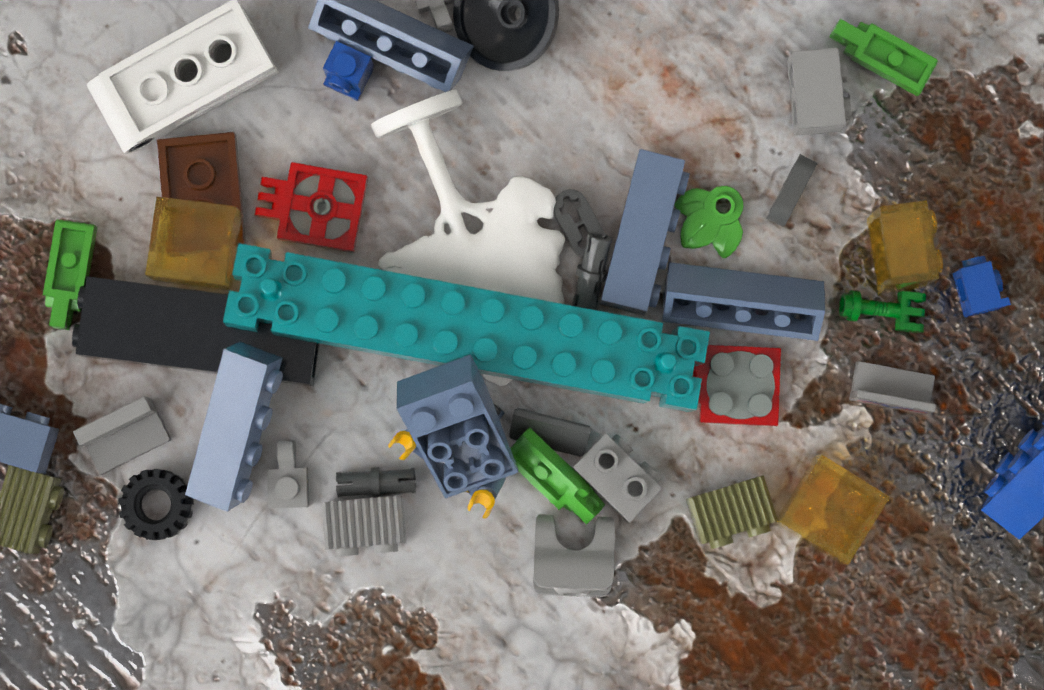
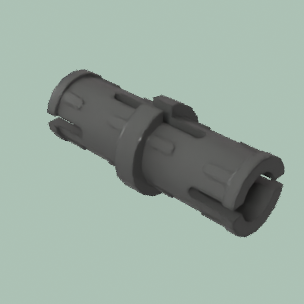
(592, 270)
(375, 482)

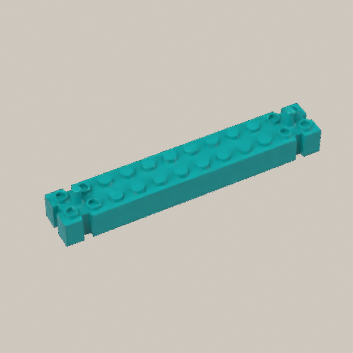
(447, 321)

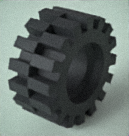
(132, 504)

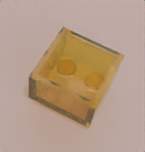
(193, 243)
(904, 247)
(832, 509)

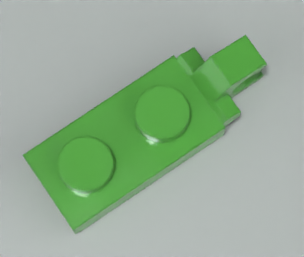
(885, 55)
(68, 269)
(555, 477)

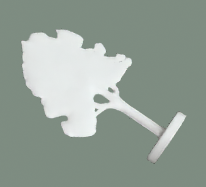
(510, 250)

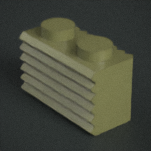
(26, 509)
(732, 511)

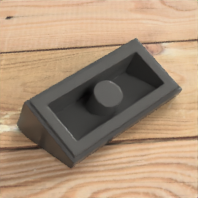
(556, 432)

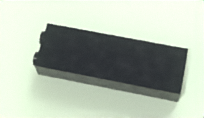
(174, 330)

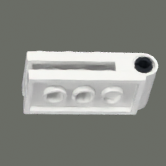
(146, 91)

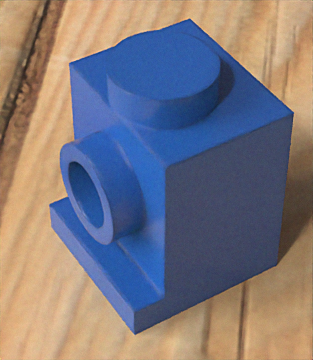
(347, 70)
(979, 287)

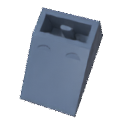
(455, 426)

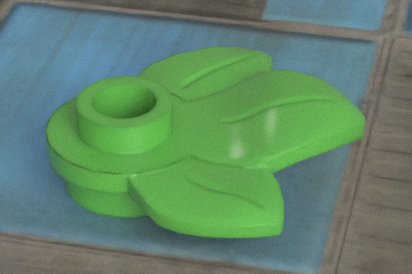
(709, 225)

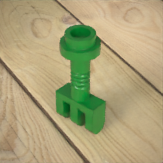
(853, 305)

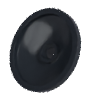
(500, 38)

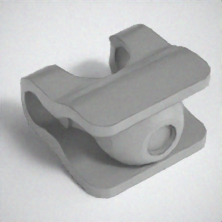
(572, 572)

